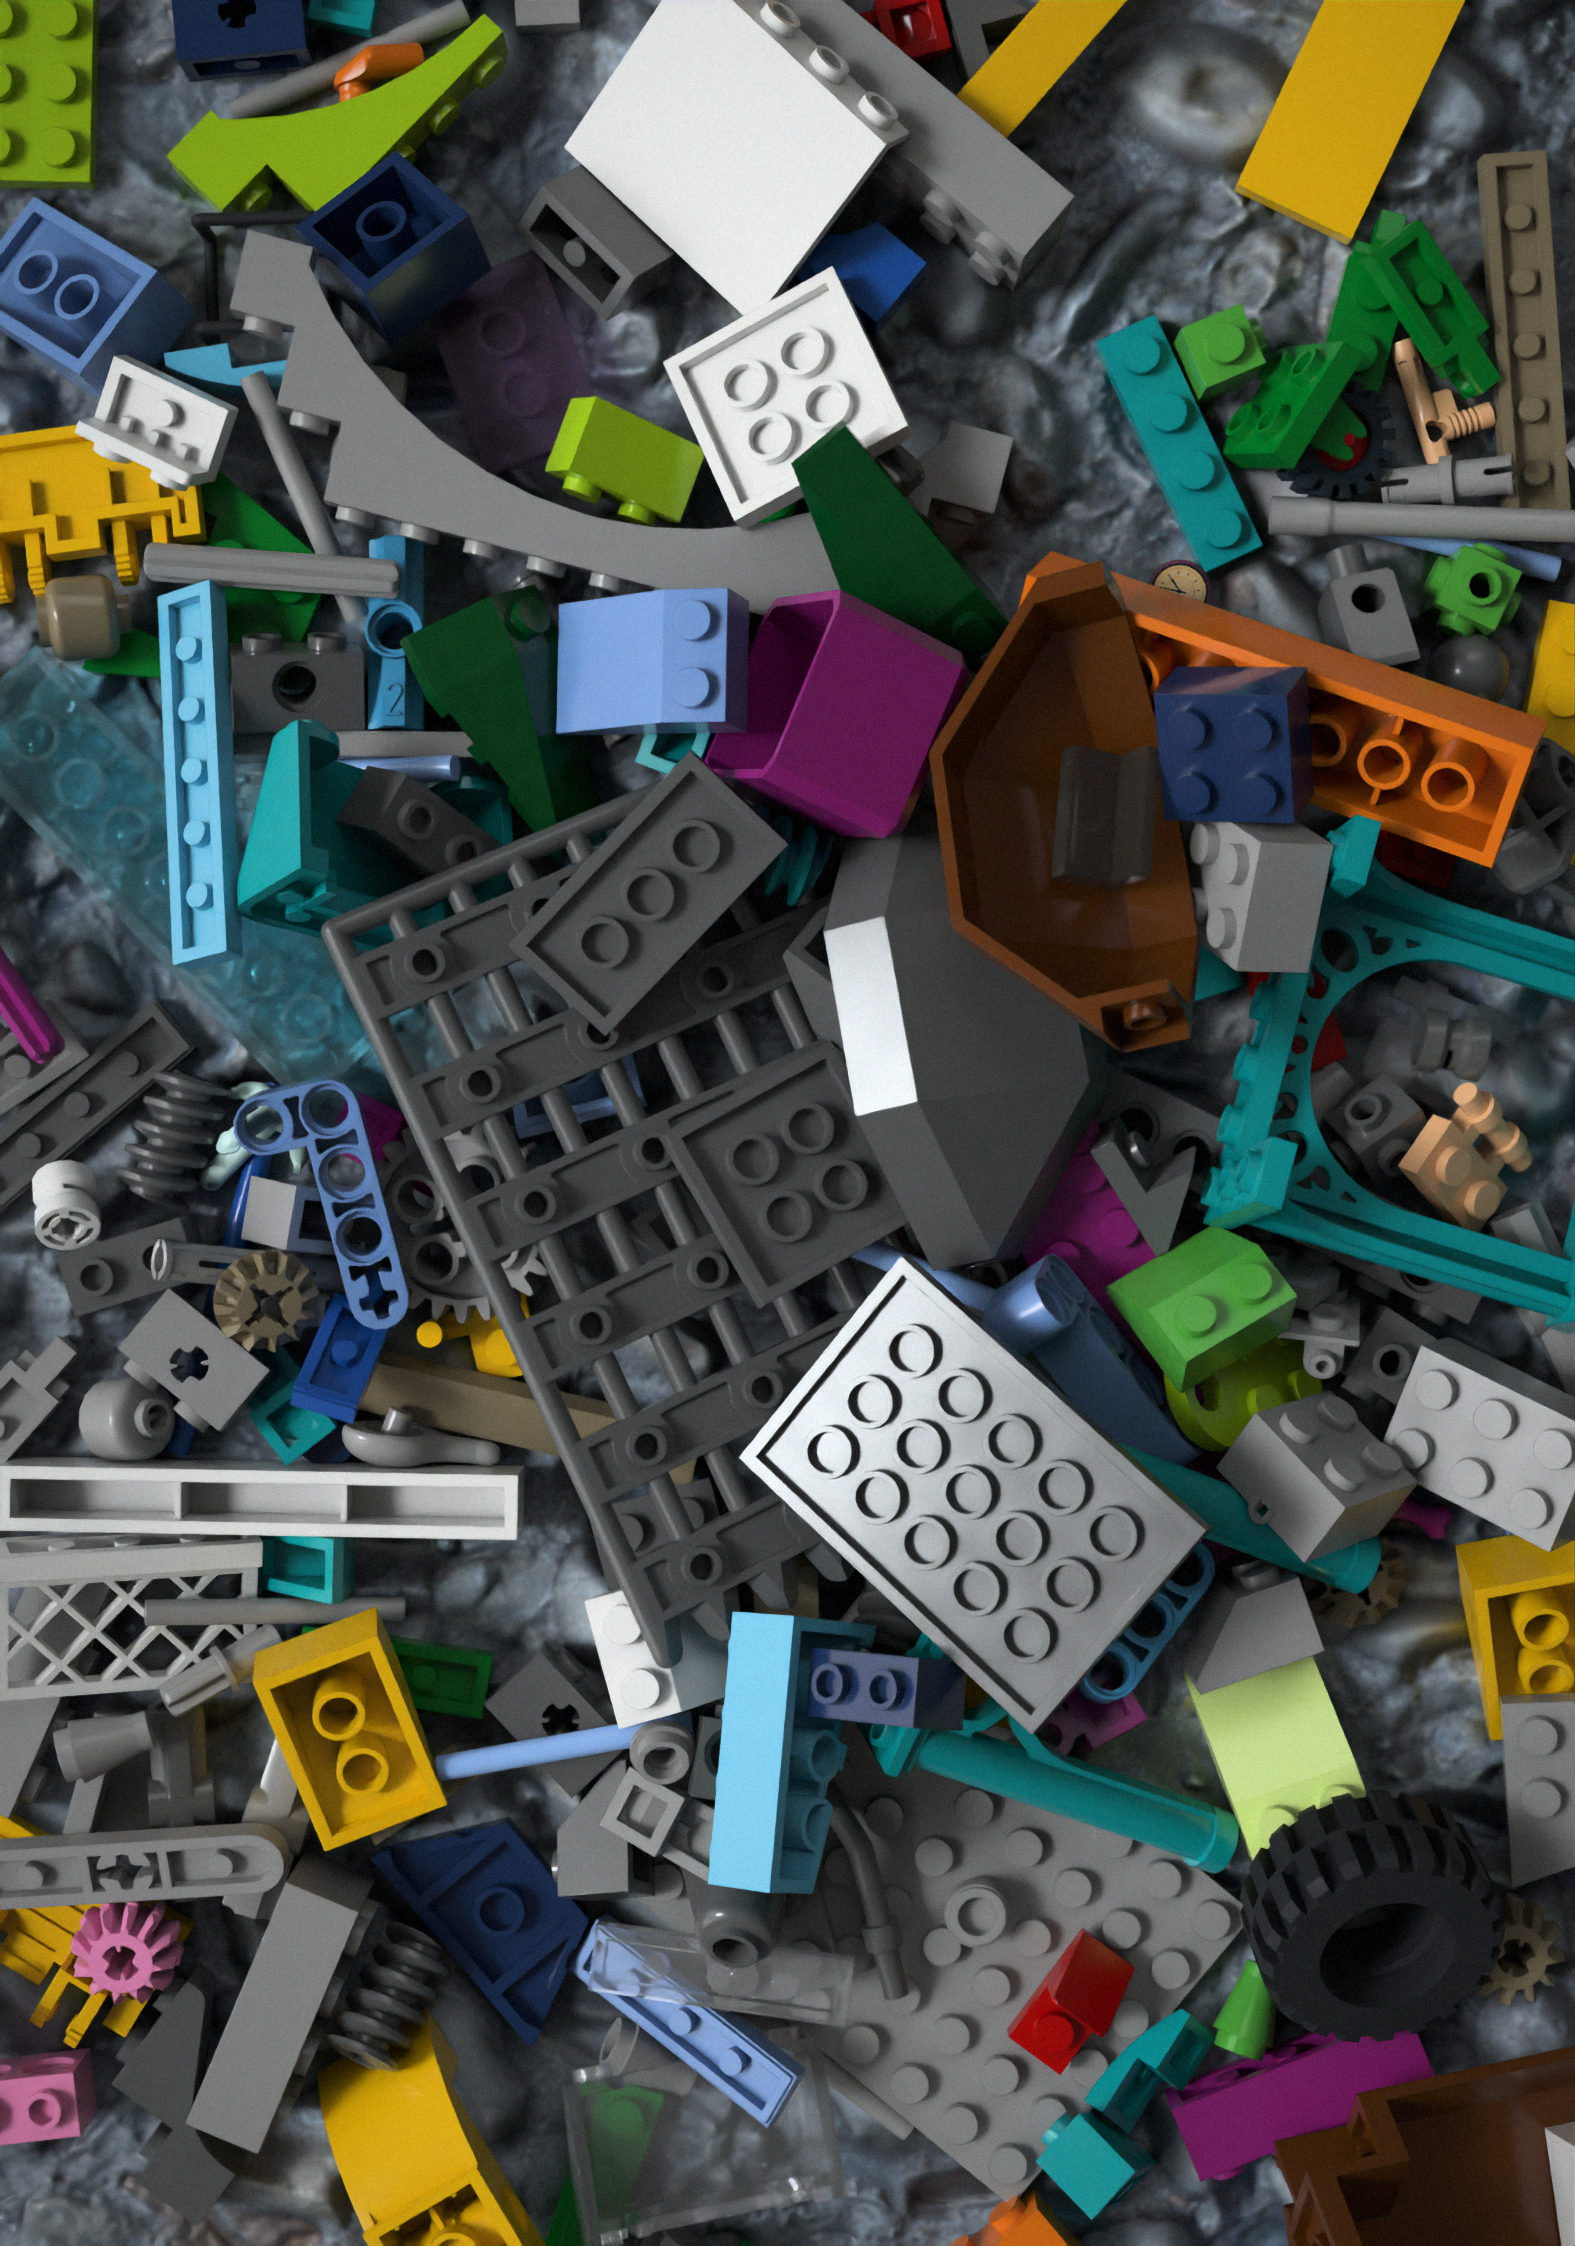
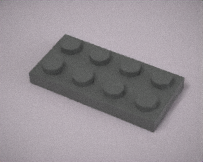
(648, 892)

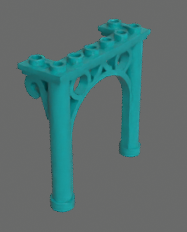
(1083, 1790)

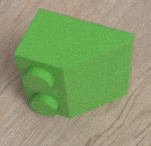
(1204, 1304)

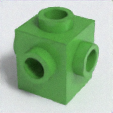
(1452, 601)

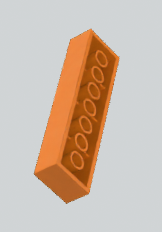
(1381, 738)

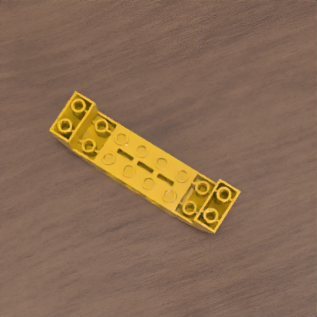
(415, 2154)

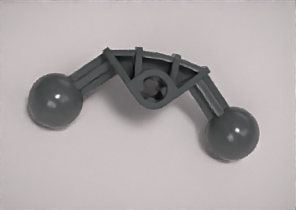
(1544, 825)

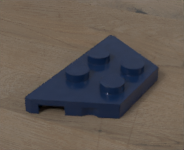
(494, 1912)

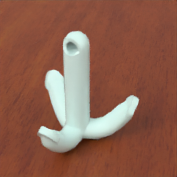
(232, 1155)

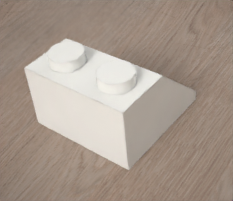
(635, 1682)

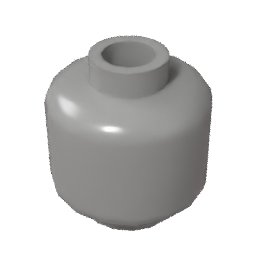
(126, 1419)

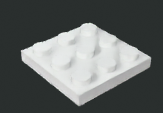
(778, 386)

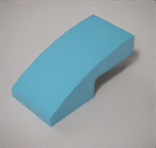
(218, 370)

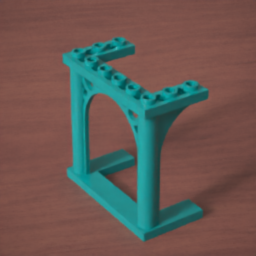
(1256, 1168)

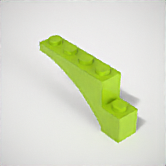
(331, 147)

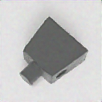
(1366, 611)

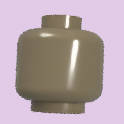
(82, 617)

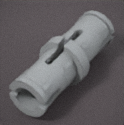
(1449, 480)

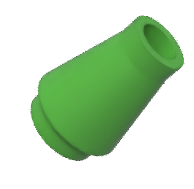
(1248, 2016)

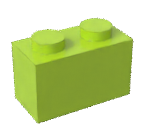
(624, 461)

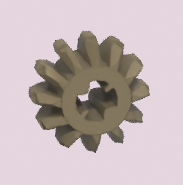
(1532, 1952)

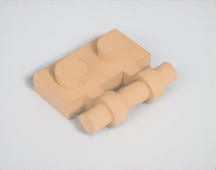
(1453, 1174)

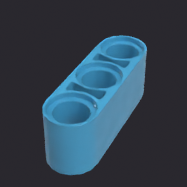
(1138, 1653)

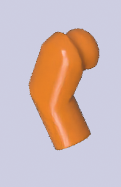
(374, 64)

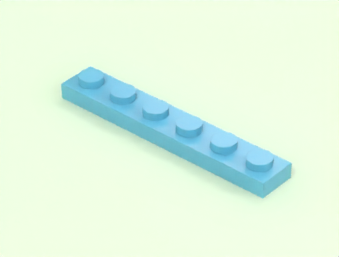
(199, 776)

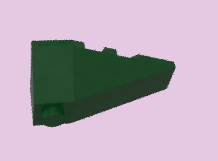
(890, 550)

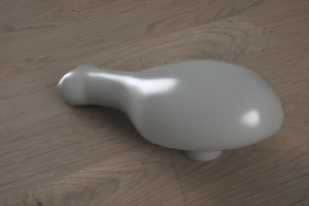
(400, 1444)

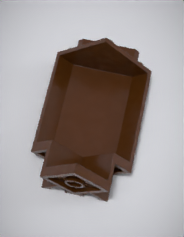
(1436, 2161)

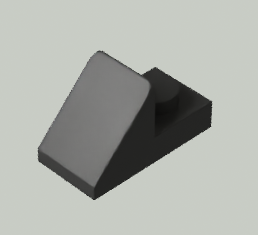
(974, 25)
(1148, 1193)

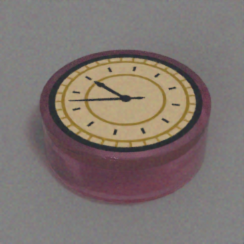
(1184, 579)

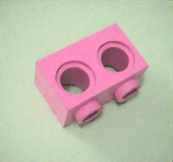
(46, 2096)

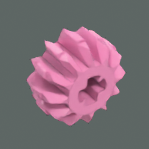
(124, 1970)

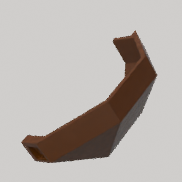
(1055, 681)

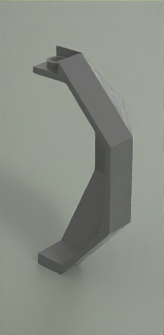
(949, 1060)

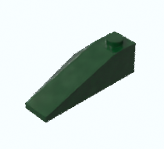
(499, 682)

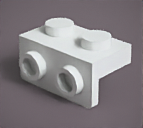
(159, 425)

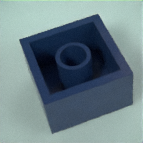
(394, 248)
(1234, 744)

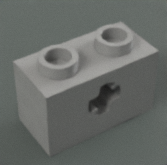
(180, 1326)

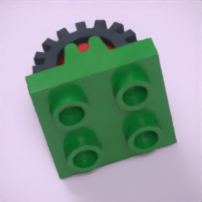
(1312, 423)

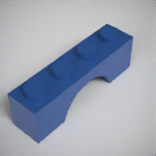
(874, 269)

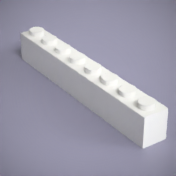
(261, 1498)

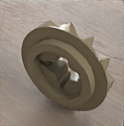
(272, 1272)
(1351, 1609)

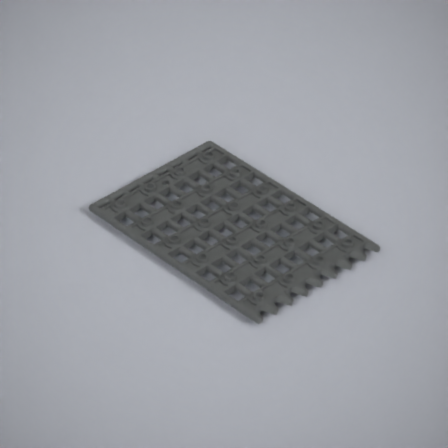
(757, 1536)

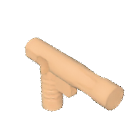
(1435, 408)

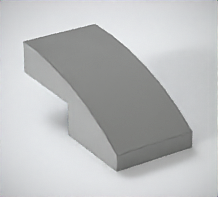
(662, 1821)

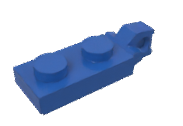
(341, 1359)

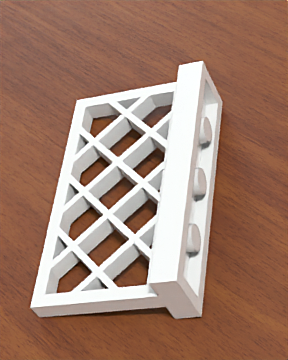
(109, 1559)

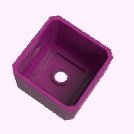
(839, 715)

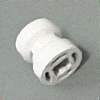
(66, 1205)

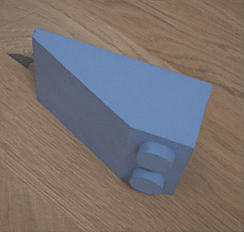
(83, 298)
(654, 663)

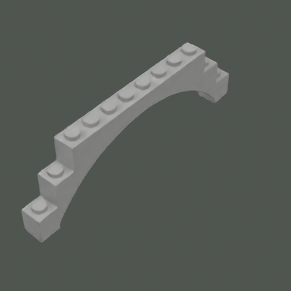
(404, 474)

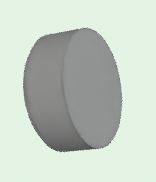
(976, 1913)

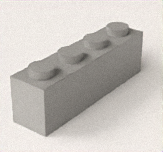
(30, 1723)

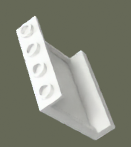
(735, 140)

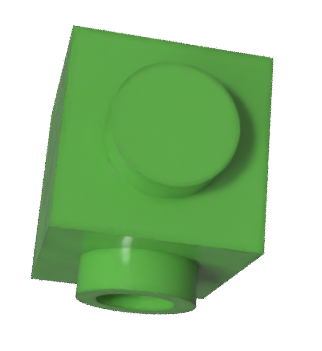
(1220, 352)

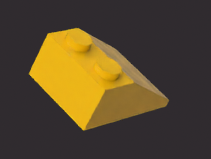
(1518, 1619)
(348, 1728)

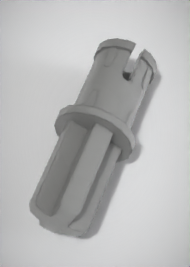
(217, 1672)

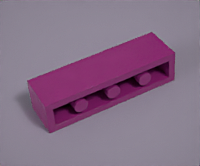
(1295, 2090)

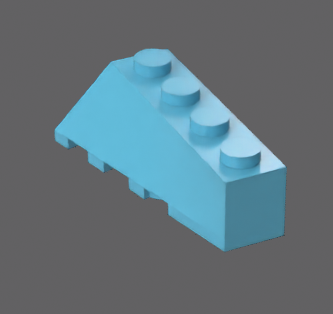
(773, 1756)

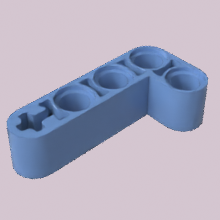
(339, 1201)
(1088, 1357)

